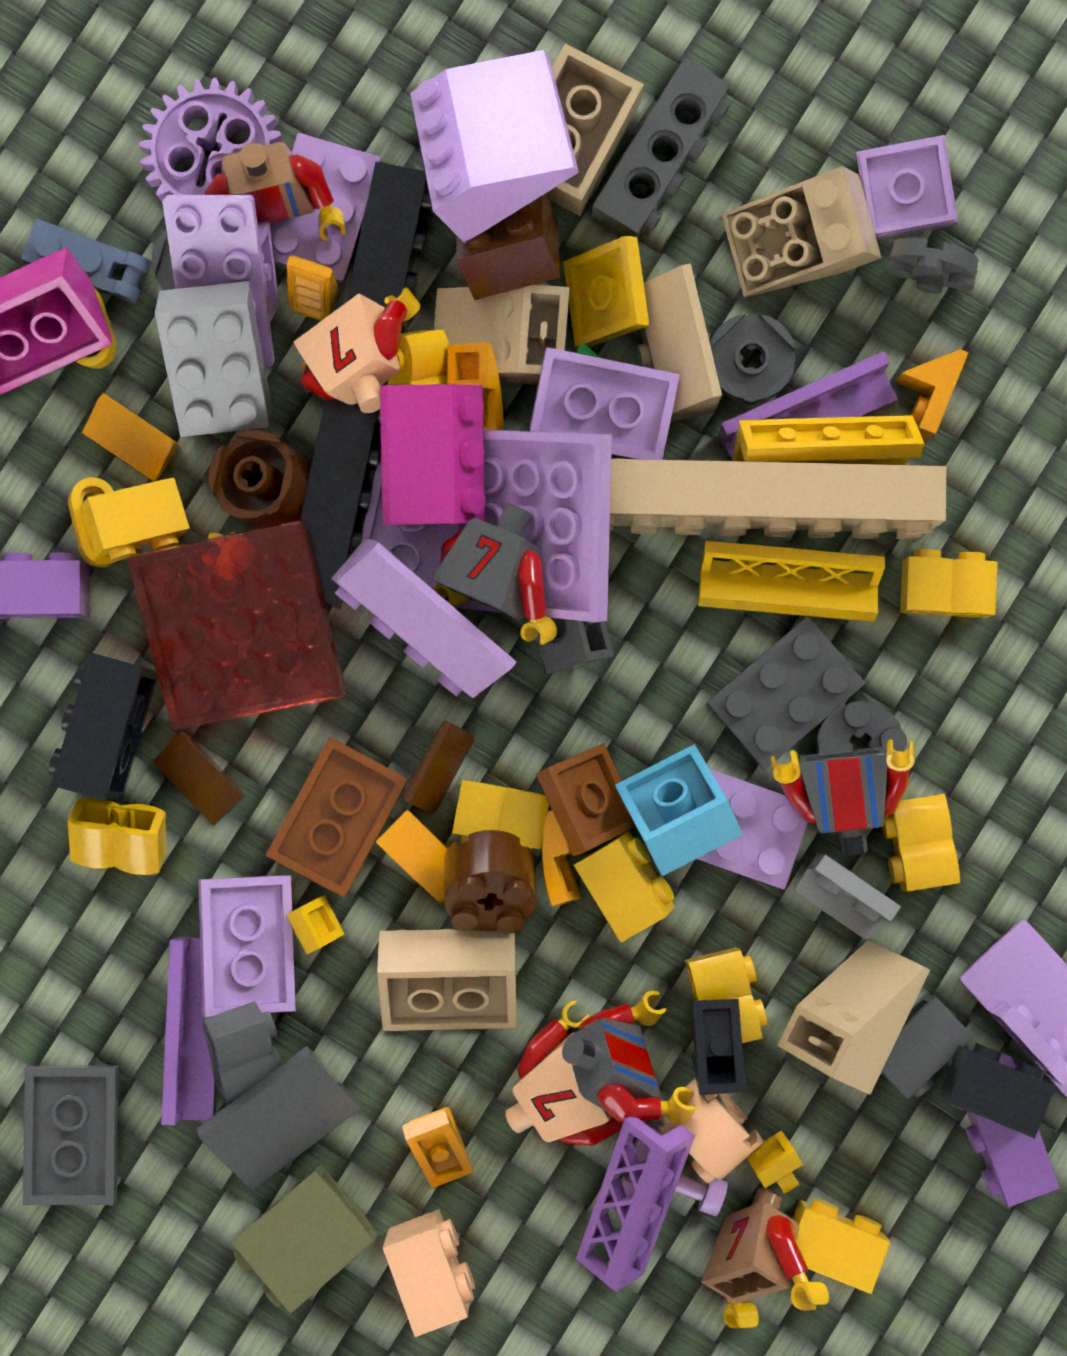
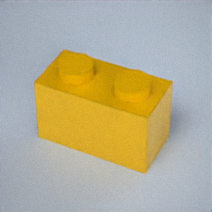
(134, 519)
(626, 885)
(839, 1246)

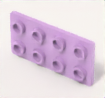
(223, 243)
(1026, 993)

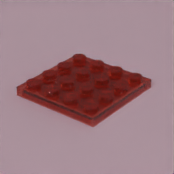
(237, 625)

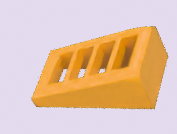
(311, 288)

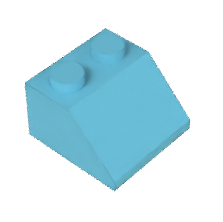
(679, 810)

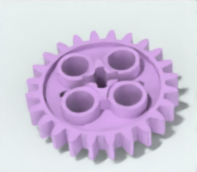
(175, 141)

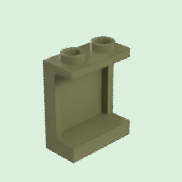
(303, 1239)

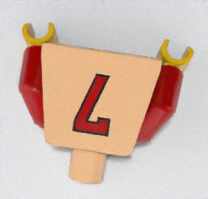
(355, 349)
(551, 1095)

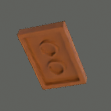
(337, 817)

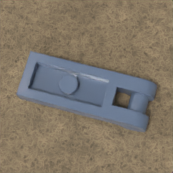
(94, 257)

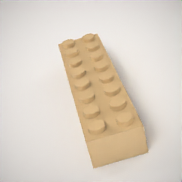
(777, 498)

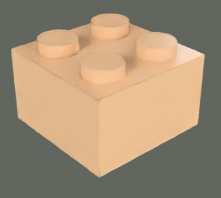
(428, 1273)

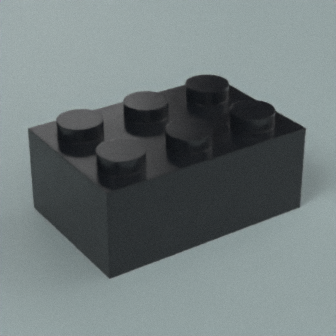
(103, 727)

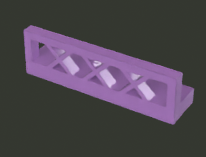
(847, 393)
(188, 1075)
(640, 1213)

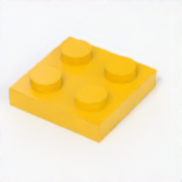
(606, 292)

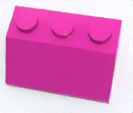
(47, 319)
(432, 454)

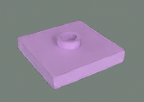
(908, 187)

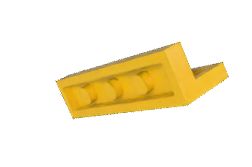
(829, 440)
(788, 584)

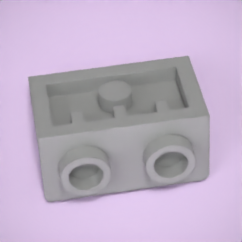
(845, 896)

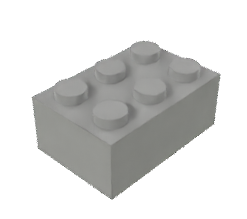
(213, 358)

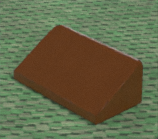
(438, 767)
(199, 777)

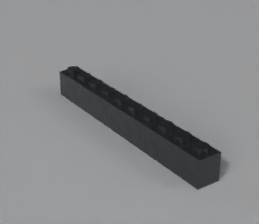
(346, 435)

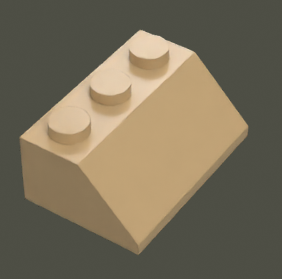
(679, 342)
(447, 979)

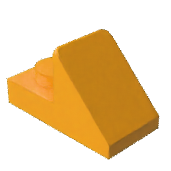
(936, 381)
(438, 1147)

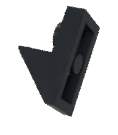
(718, 1047)

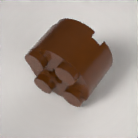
(259, 479)
(489, 882)

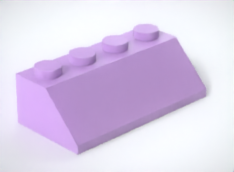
(421, 618)

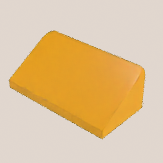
(130, 437)

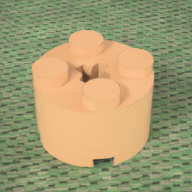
(719, 1134)

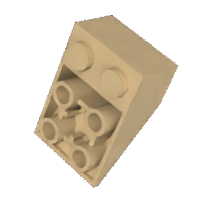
(802, 233)
(514, 323)
(855, 1016)

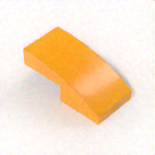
(477, 366)
(417, 853)
(557, 869)

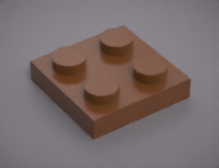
(586, 799)

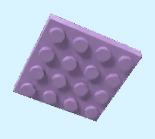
(567, 491)

